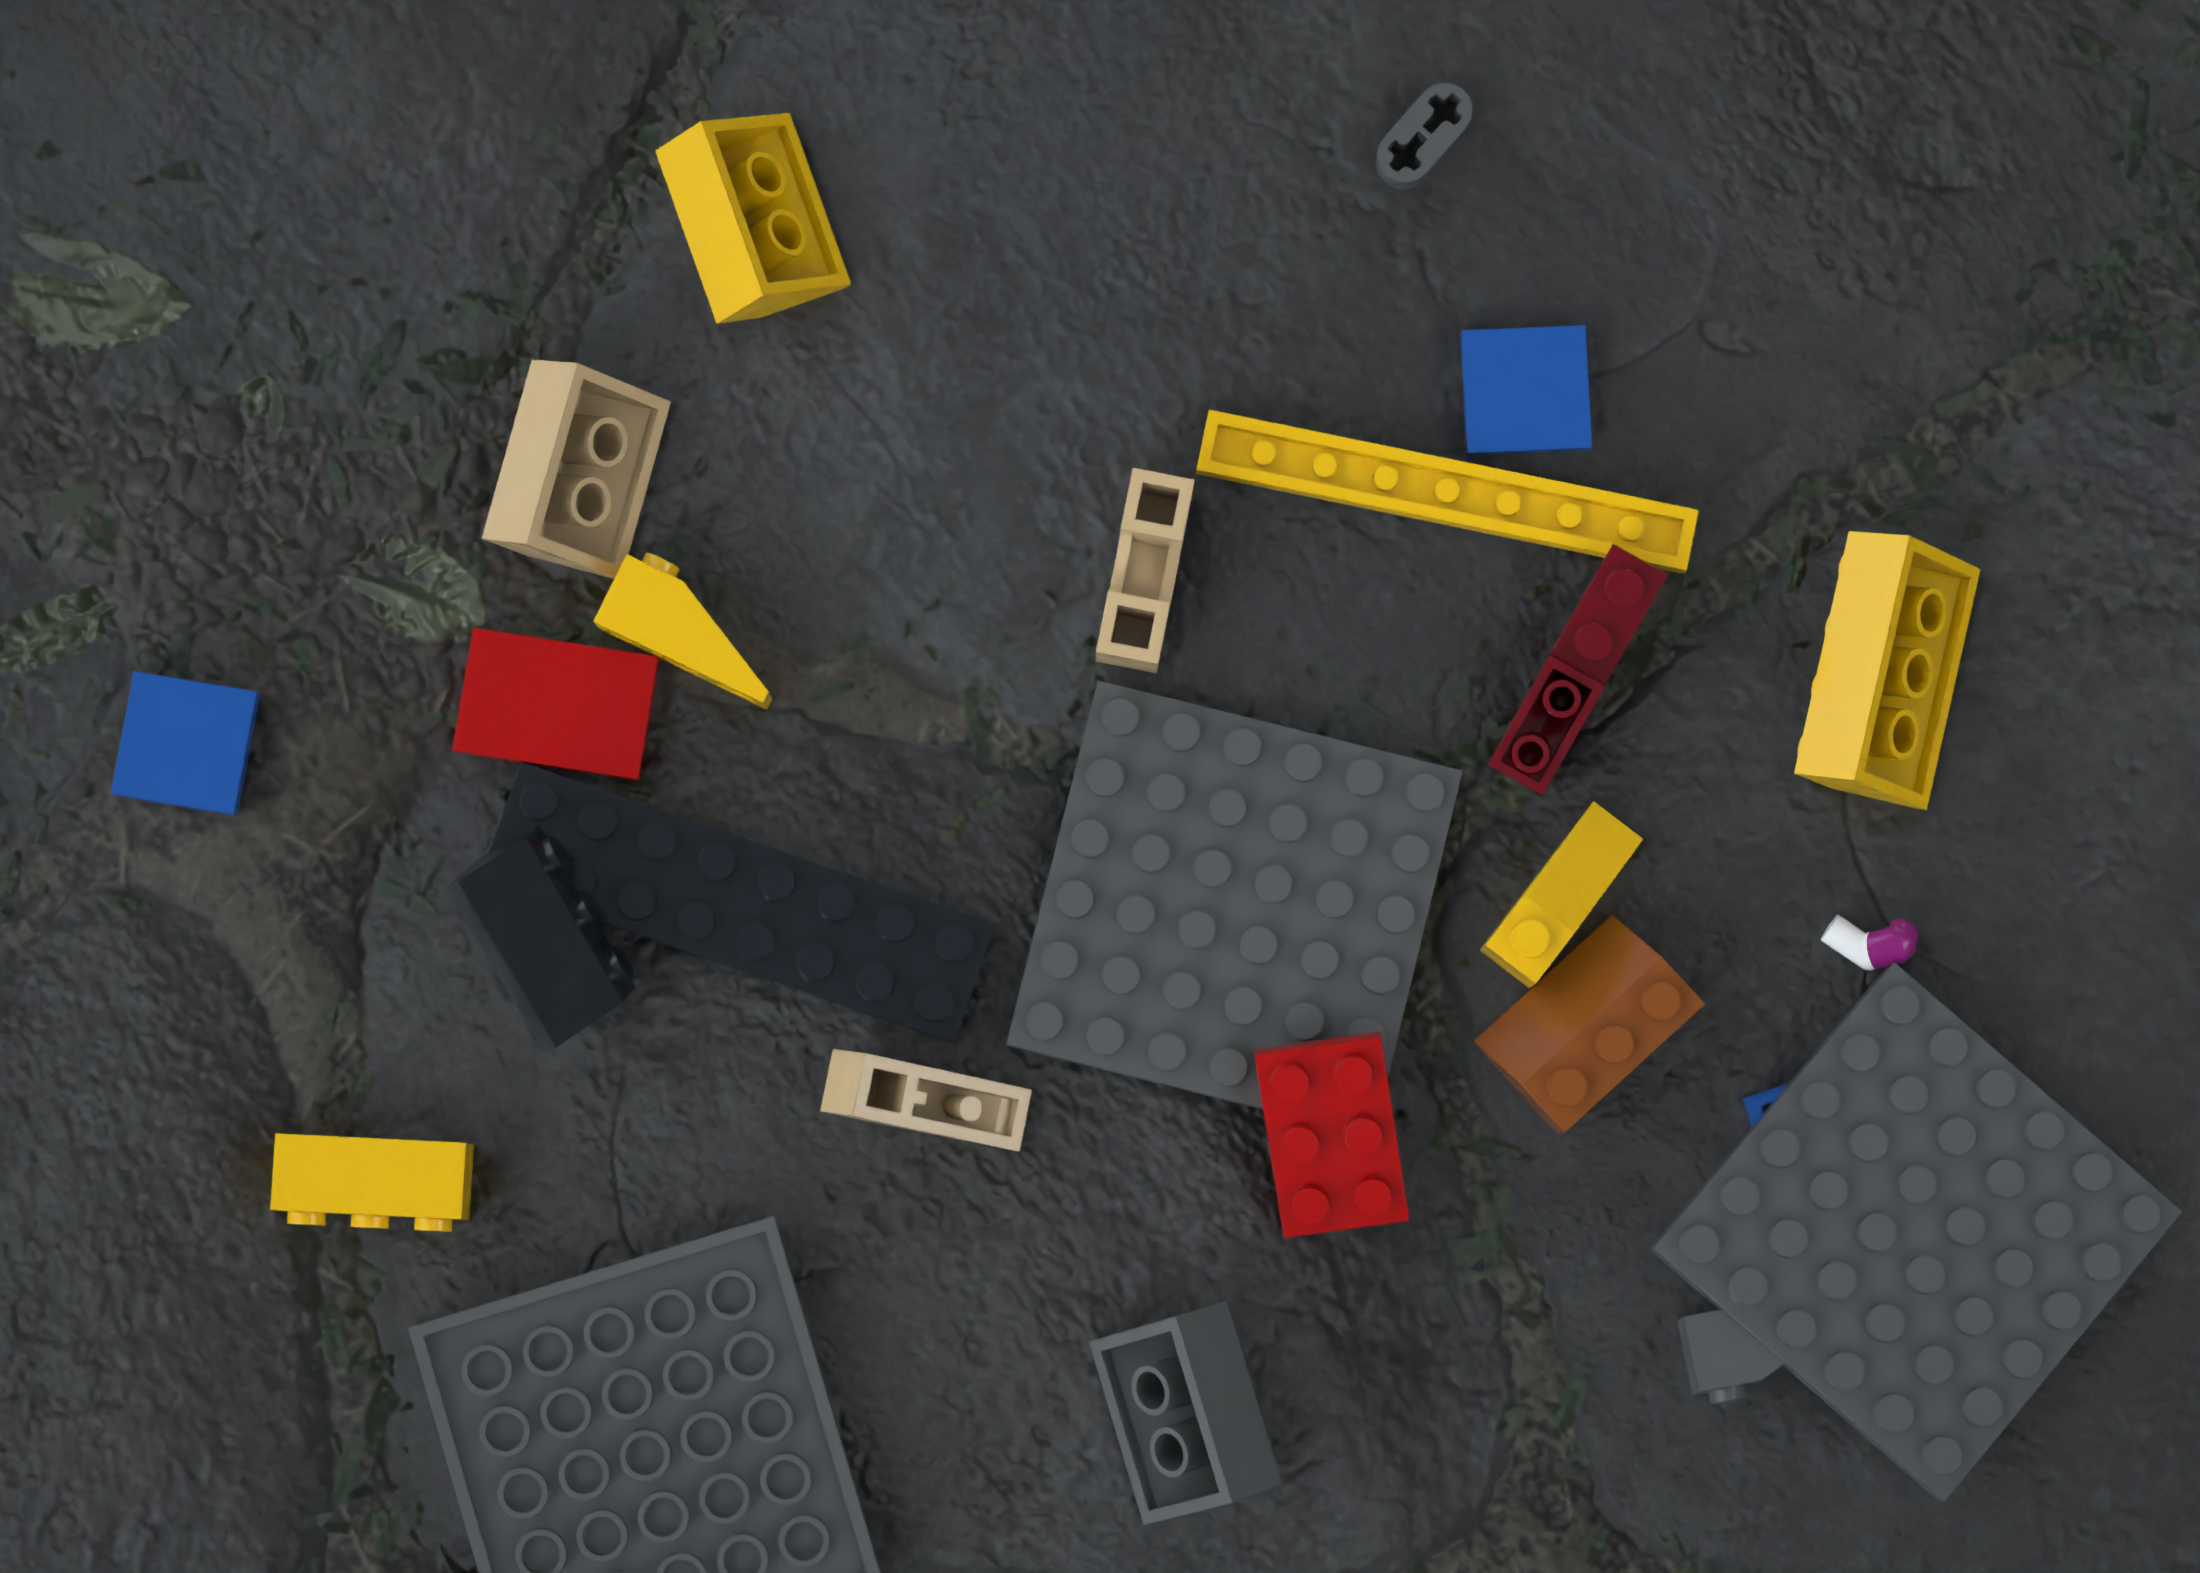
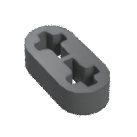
(1413, 126)

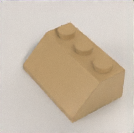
(576, 468)

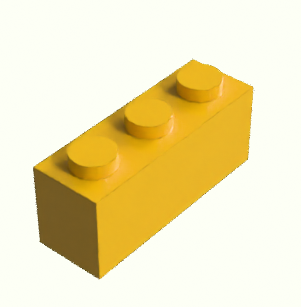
(372, 1180)

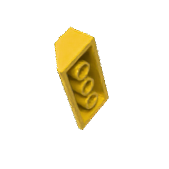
(1887, 669)

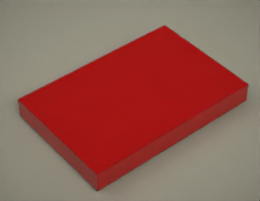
(556, 704)

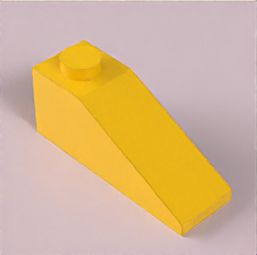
(666, 620)
(1561, 895)

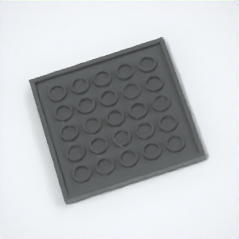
(1227, 895)
(1949, 1189)
(647, 1420)

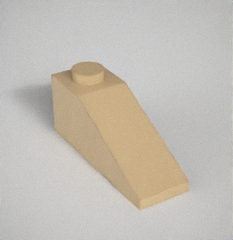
(925, 1099)

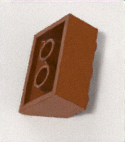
(1588, 1024)

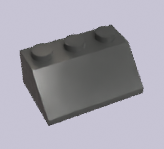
(1185, 1413)

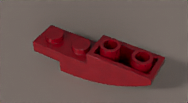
(1577, 669)

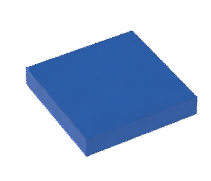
(1525, 390)
(185, 743)

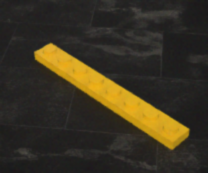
(1444, 491)

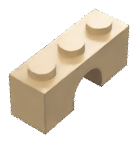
(1144, 570)

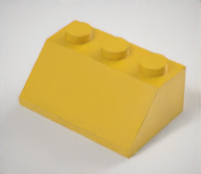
(752, 216)

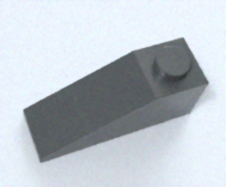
(1724, 1355)

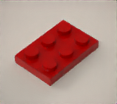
(1332, 1134)

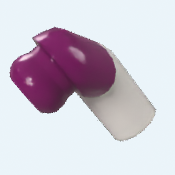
(1875, 948)

